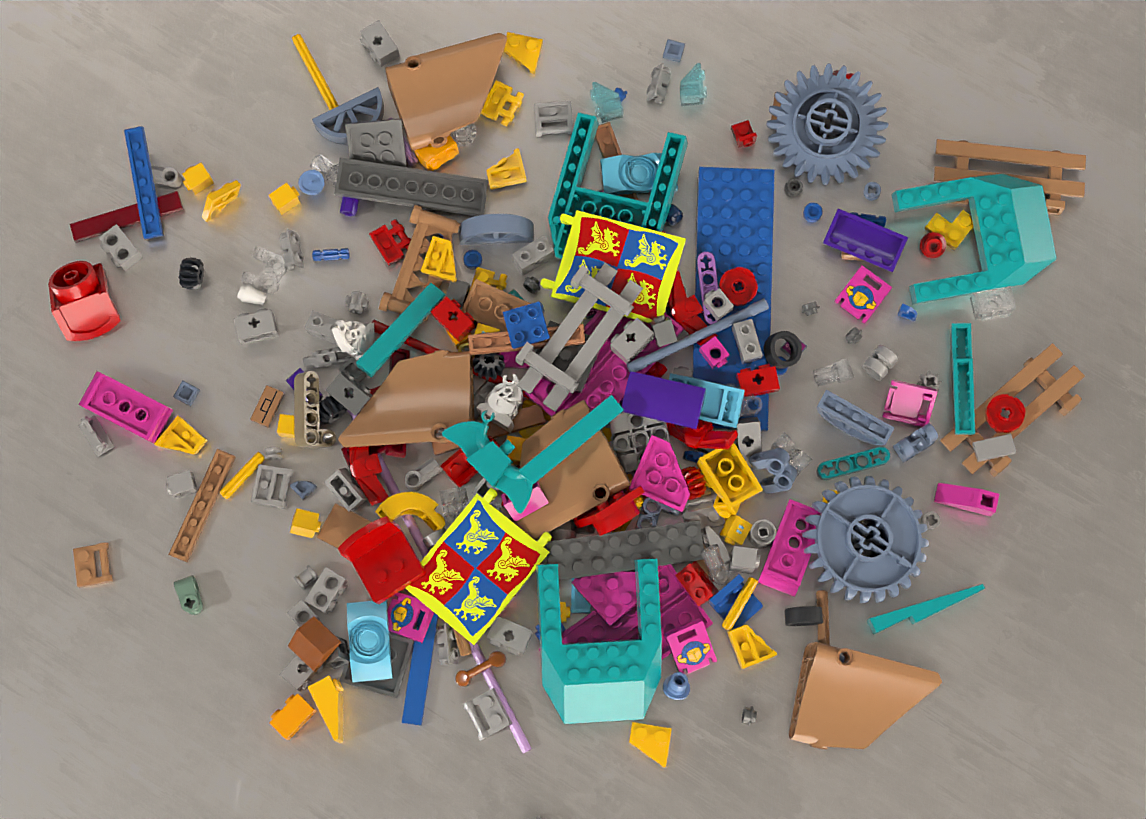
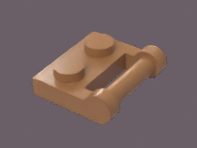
(86, 565)

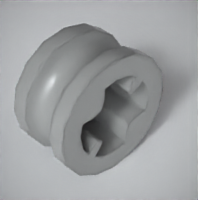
(273, 453)
(935, 517)

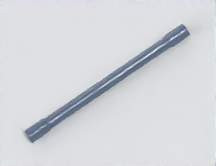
(751, 310)

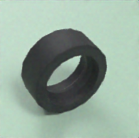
(795, 346)
(803, 616)

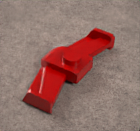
(686, 310)
(703, 436)
(364, 470)

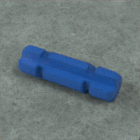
(881, 220)
(330, 254)

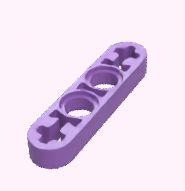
(705, 288)

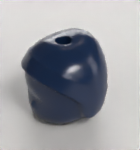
(675, 215)

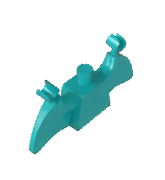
(491, 460)

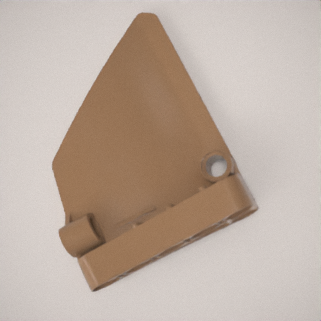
(444, 88)
(416, 402)
(572, 482)
(853, 699)

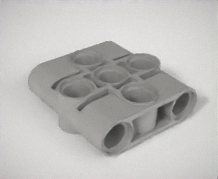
(622, 423)

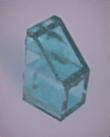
(691, 87)
(607, 102)

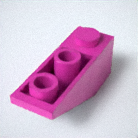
(967, 498)

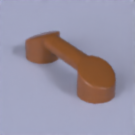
(496, 659)

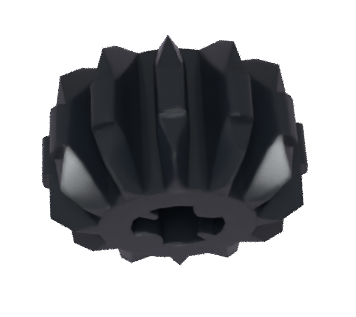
(191, 273)
(489, 365)
(330, 410)

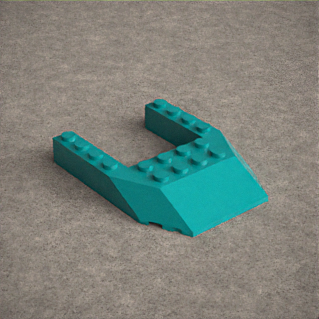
(571, 197)
(1008, 228)
(601, 677)

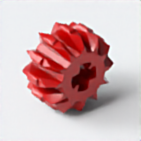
(694, 481)

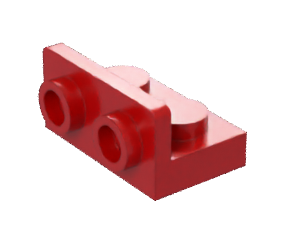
(458, 468)

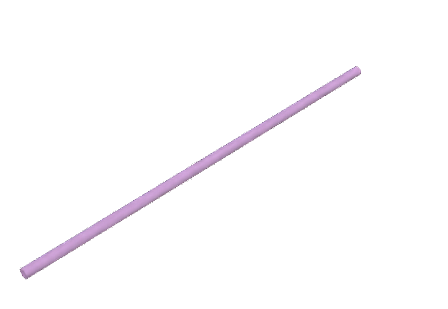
(475, 649)

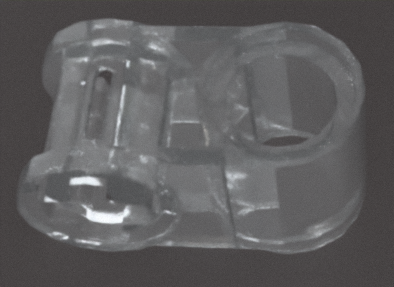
(745, 410)

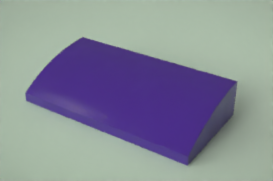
(865, 240)
(663, 400)

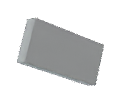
(994, 447)

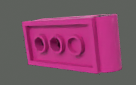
(110, 400)
(785, 564)

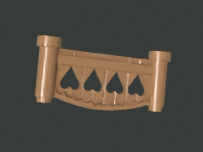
(426, 225)

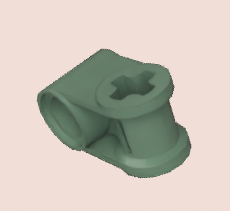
(188, 591)

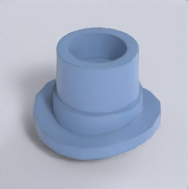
(311, 182)
(676, 686)

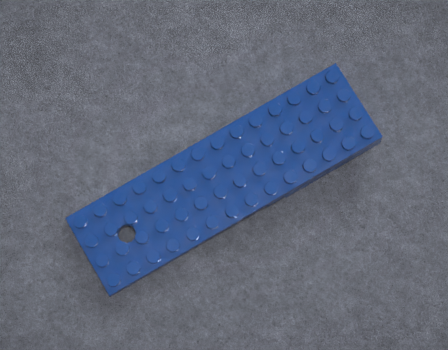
(737, 229)

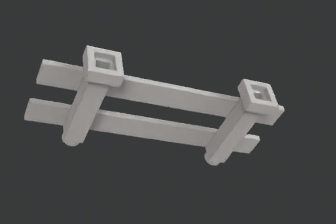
(542, 365)

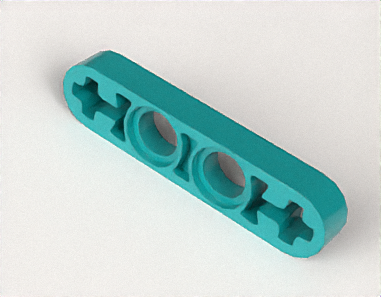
(853, 464)

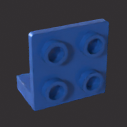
(526, 325)
(725, 598)

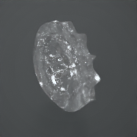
(470, 135)

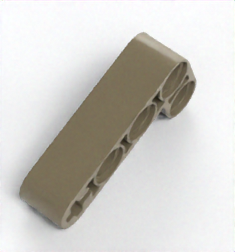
(310, 381)

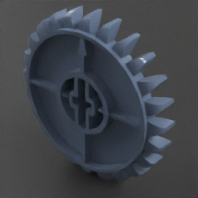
(800, 115)
(891, 539)

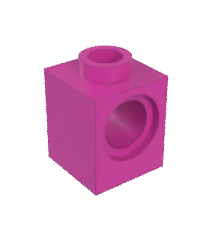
(714, 344)

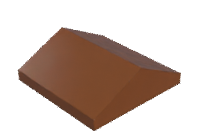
(313, 643)

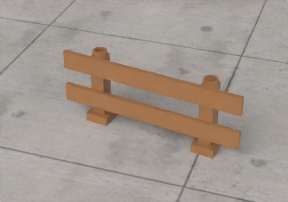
(1055, 160)
(1054, 392)

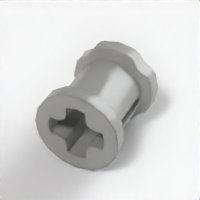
(306, 577)

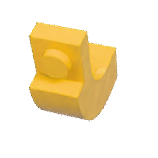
(413, 504)

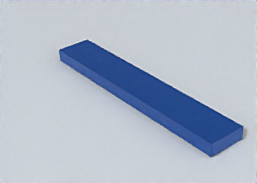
(143, 182)
(419, 674)

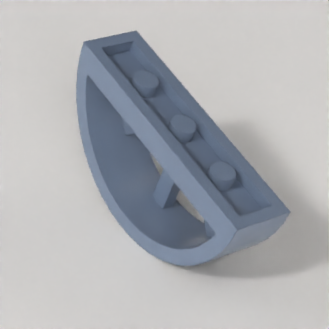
(346, 110)
(496, 229)
(853, 420)

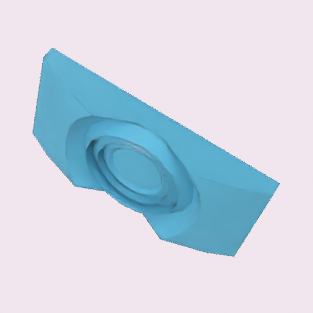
(629, 173)
(721, 402)
(369, 641)

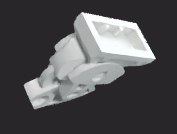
(354, 337)
(503, 402)

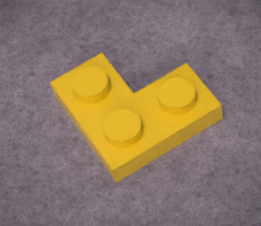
(952, 232)

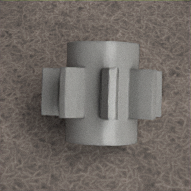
(357, 302)
(929, 377)

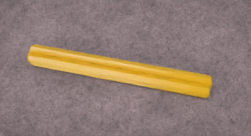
(314, 71)

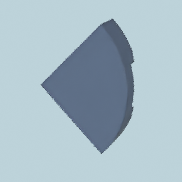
(303, 488)

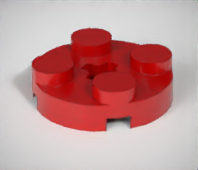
(748, 281)
(1008, 403)

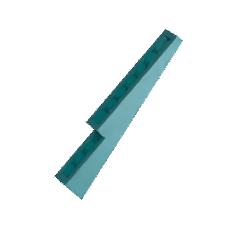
(400, 330)
(963, 378)
(571, 440)
(921, 610)

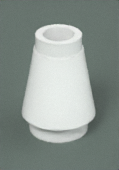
(251, 295)

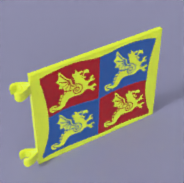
(634, 251)
(477, 567)

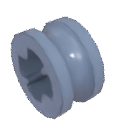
(872, 196)

